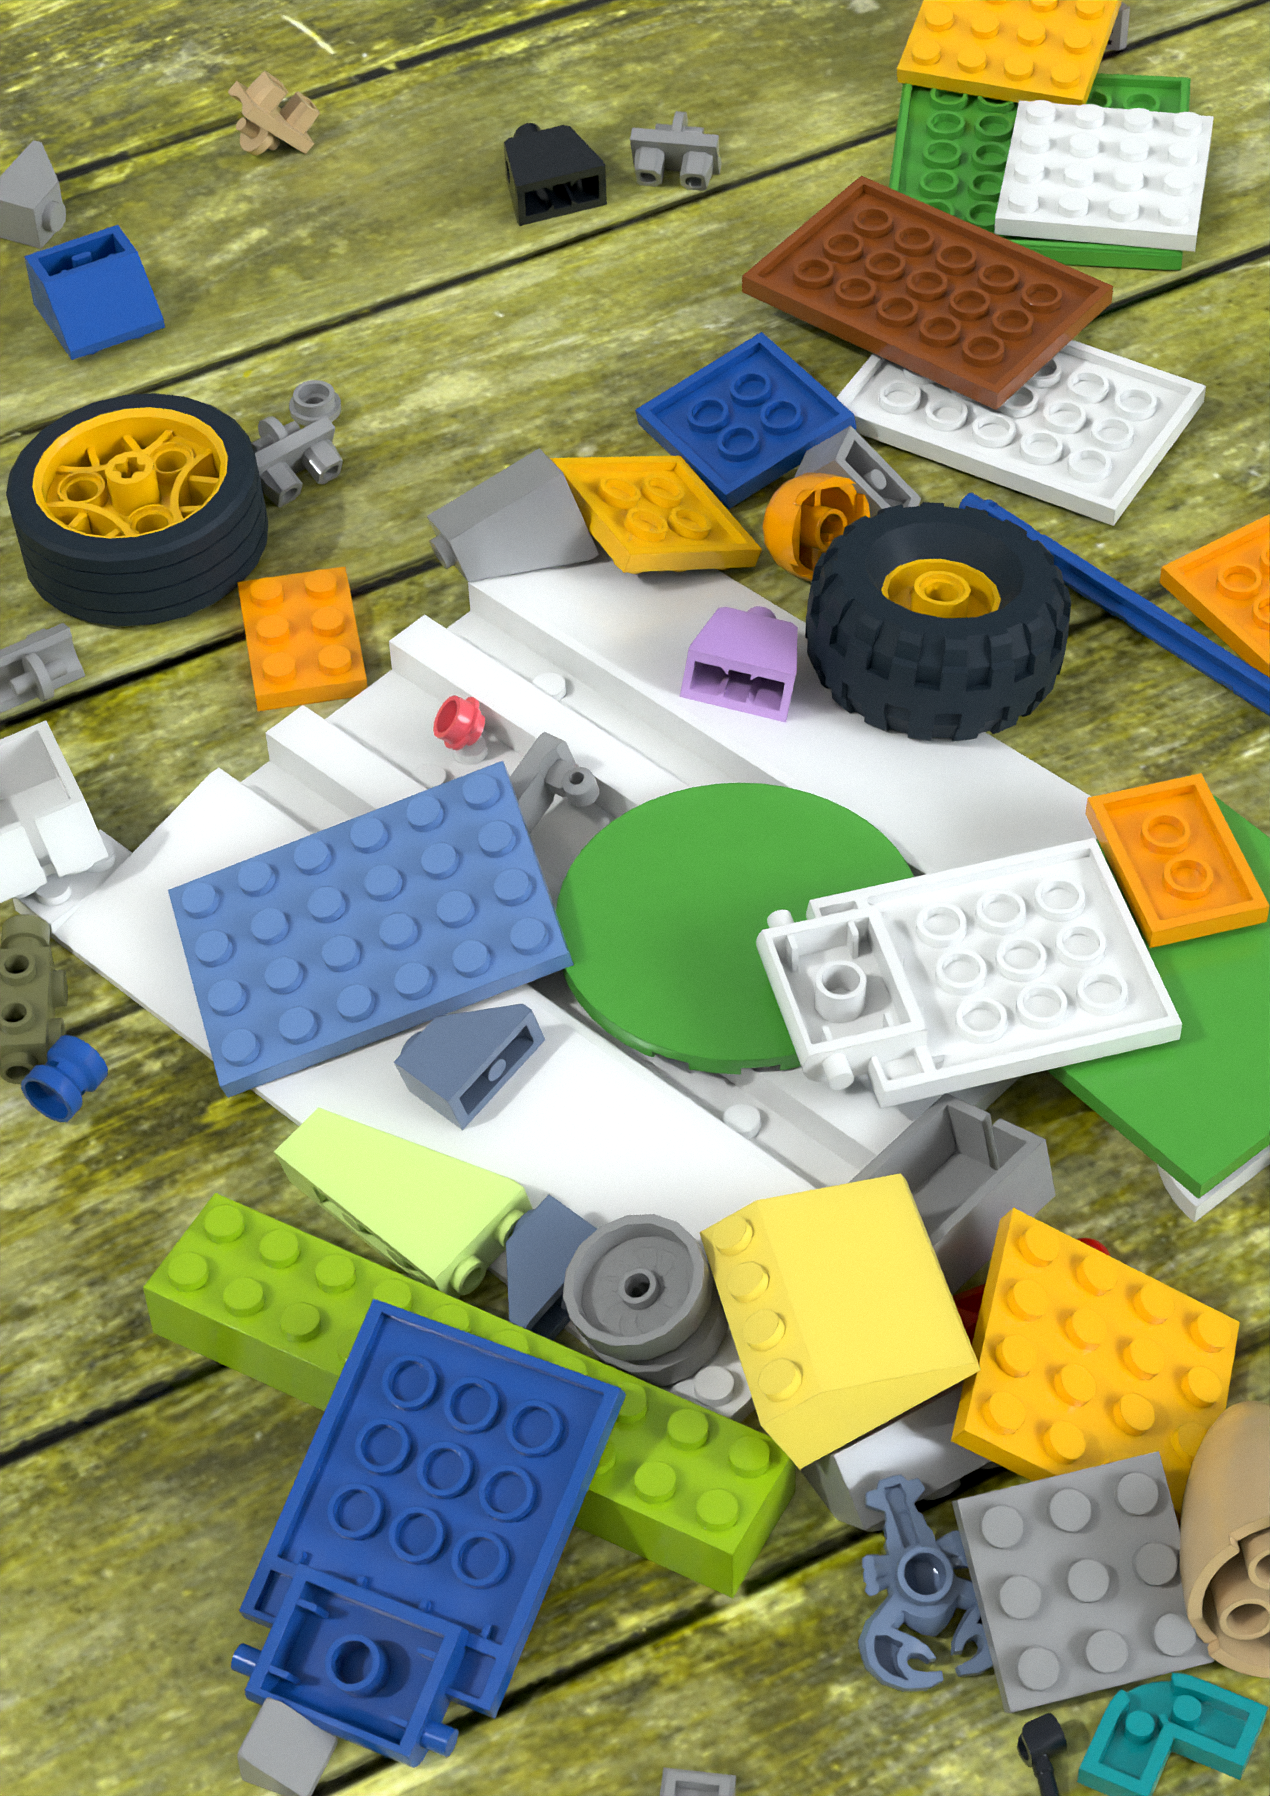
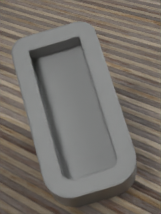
(550, 771)

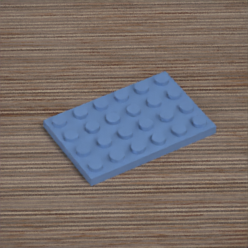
(367, 929)

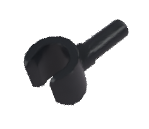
(1038, 1743)

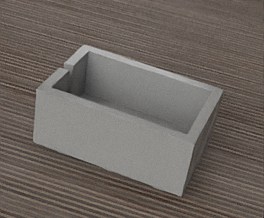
(966, 1179)

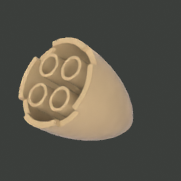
(1228, 1539)

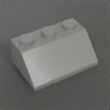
(908, 1445)

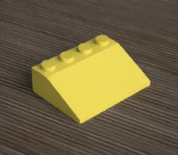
(836, 1311)

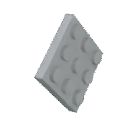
(1079, 1581)

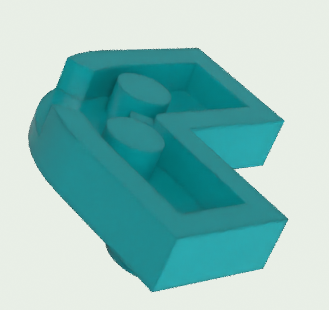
(1165, 1718)

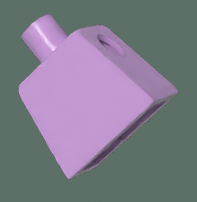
(743, 663)

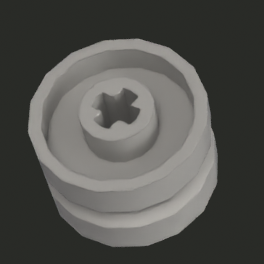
(645, 1299)

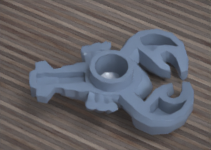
(919, 1591)

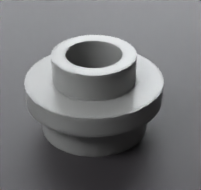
(314, 401)

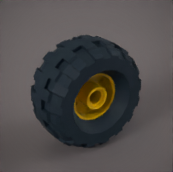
(937, 621)

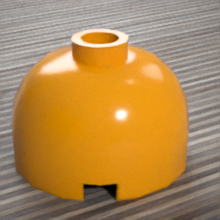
(807, 517)

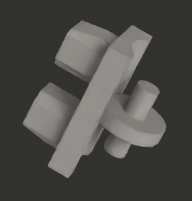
(675, 149)
(288, 450)
(38, 666)

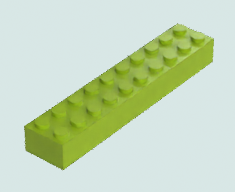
(290, 1306)

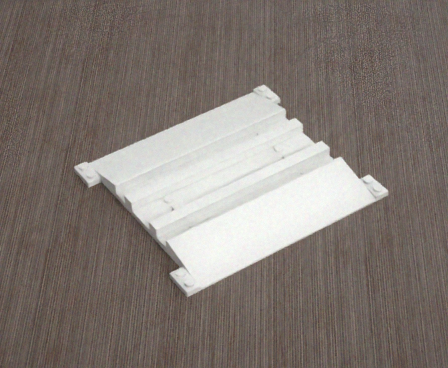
(603, 669)

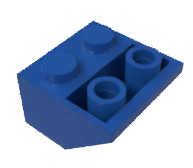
(93, 292)

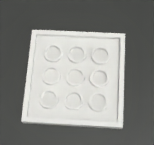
(1105, 175)

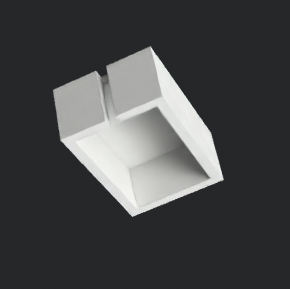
(41, 815)

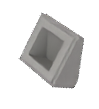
(284, 1751)

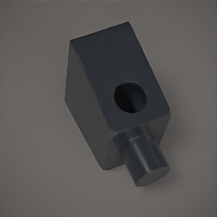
(552, 173)

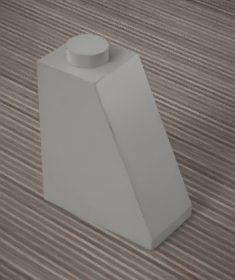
(513, 523)

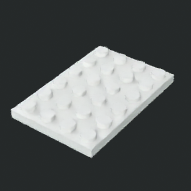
(1071, 435)

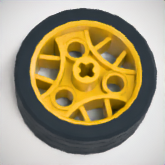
(138, 509)

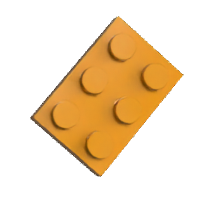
(302, 638)
(1176, 860)

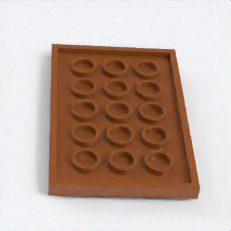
(928, 291)

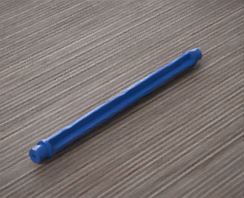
(1144, 616)

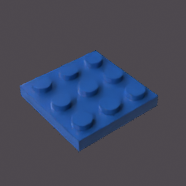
(744, 419)

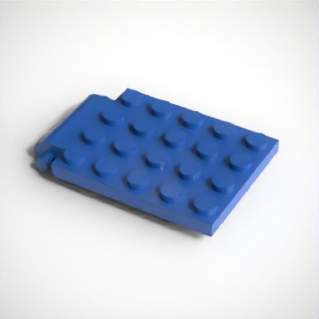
(421, 1533)

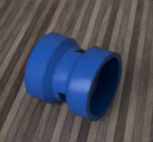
(60, 1083)

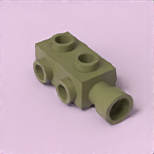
(28, 996)

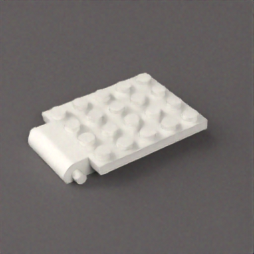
(967, 976)

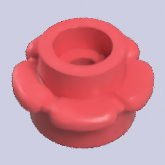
(459, 722)

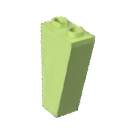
(407, 1202)

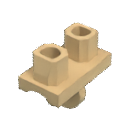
(268, 121)

